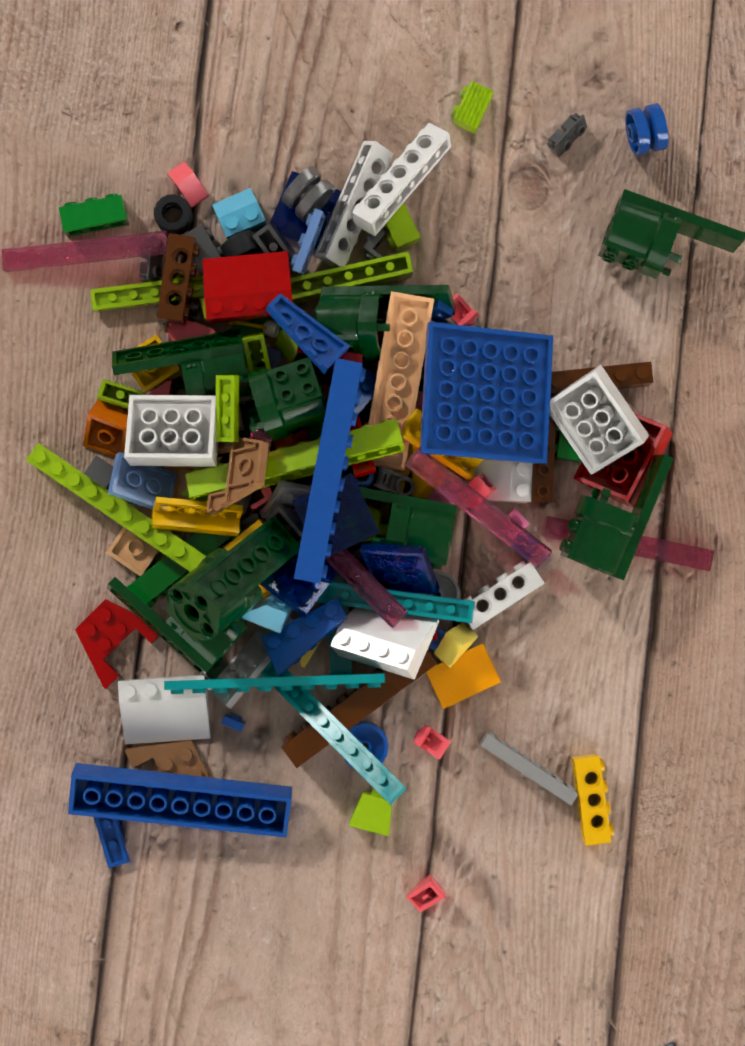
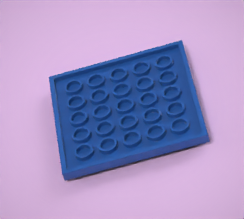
(486, 393)

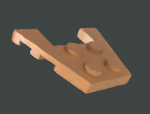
(244, 475)
(171, 757)

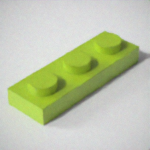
(227, 408)

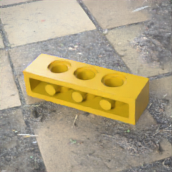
(581, 767)

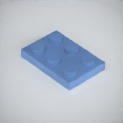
(307, 242)
(140, 483)

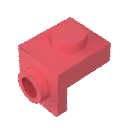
(464, 314)
(431, 741)

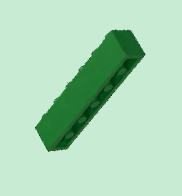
(167, 572)

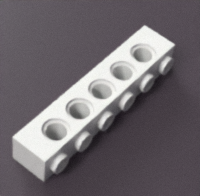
(367, 169)
(401, 179)

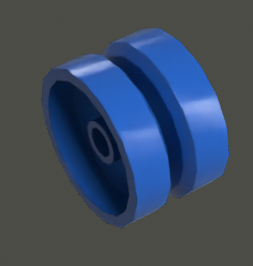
(646, 129)
(374, 736)

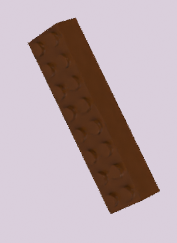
(349, 711)

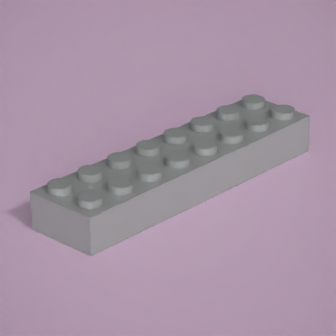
(246, 664)
(531, 770)

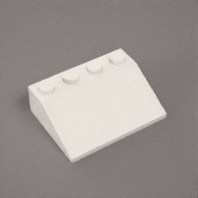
(596, 420)
(171, 431)
(510, 478)
(373, 642)
(158, 716)

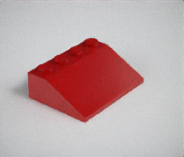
(244, 285)
(629, 472)

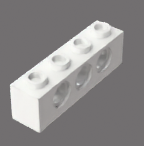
(531, 581)

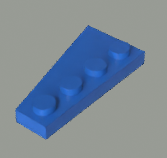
(310, 335)
(302, 635)

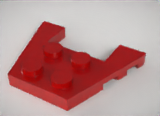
(105, 632)

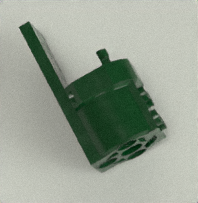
(646, 229)
(353, 312)
(199, 359)
(283, 400)
(416, 523)
(608, 535)
(229, 581)
(199, 654)

